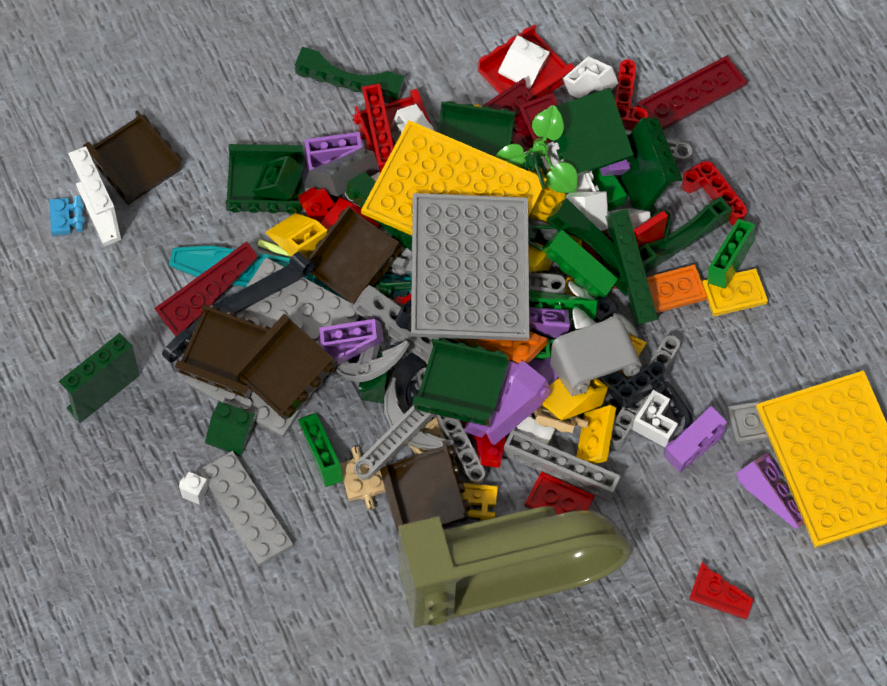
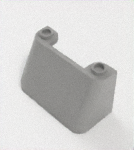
(592, 354)

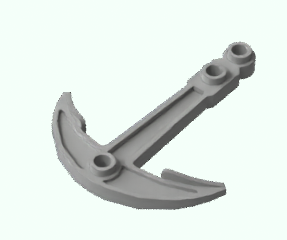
(369, 365)
(394, 413)

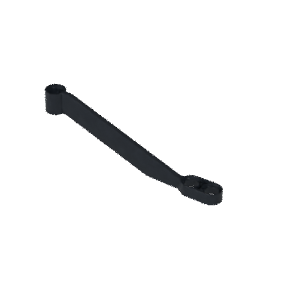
(298, 266)

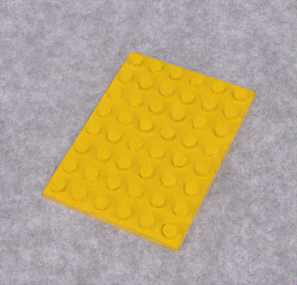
(440, 165)
(832, 455)

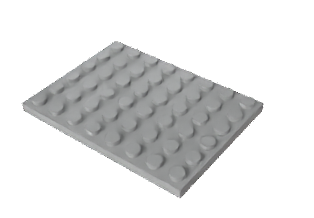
(470, 267)
(309, 309)

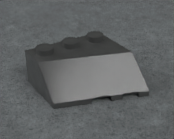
(337, 173)

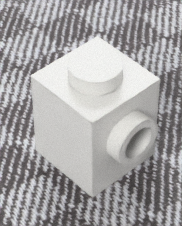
(193, 487)

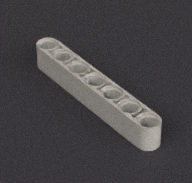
(629, 414)
(463, 451)

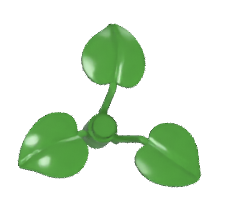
(551, 126)

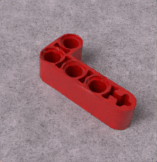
(623, 93)
(708, 181)

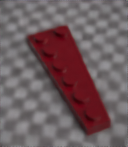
(185, 305)

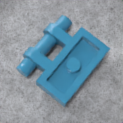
(60, 215)

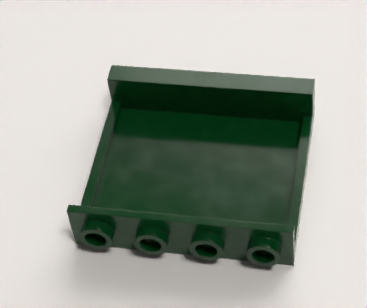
(476, 126)
(592, 133)
(653, 165)
(243, 172)
(100, 377)
(462, 382)

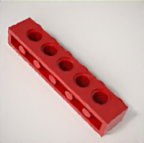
(378, 123)

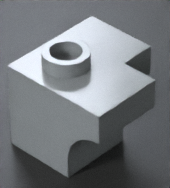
(403, 263)

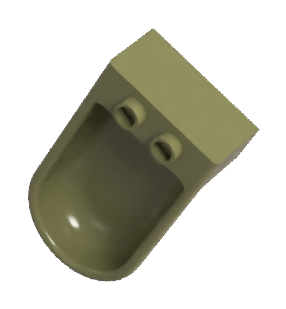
(503, 560)

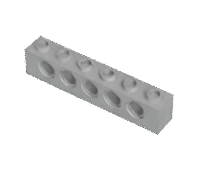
(387, 307)
(561, 465)

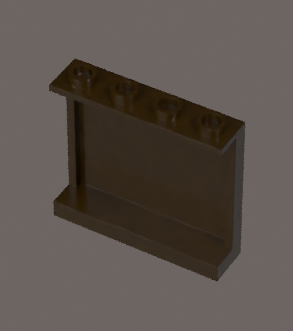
(135, 158)
(353, 255)
(218, 347)
(285, 367)
(426, 488)

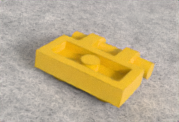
(481, 496)

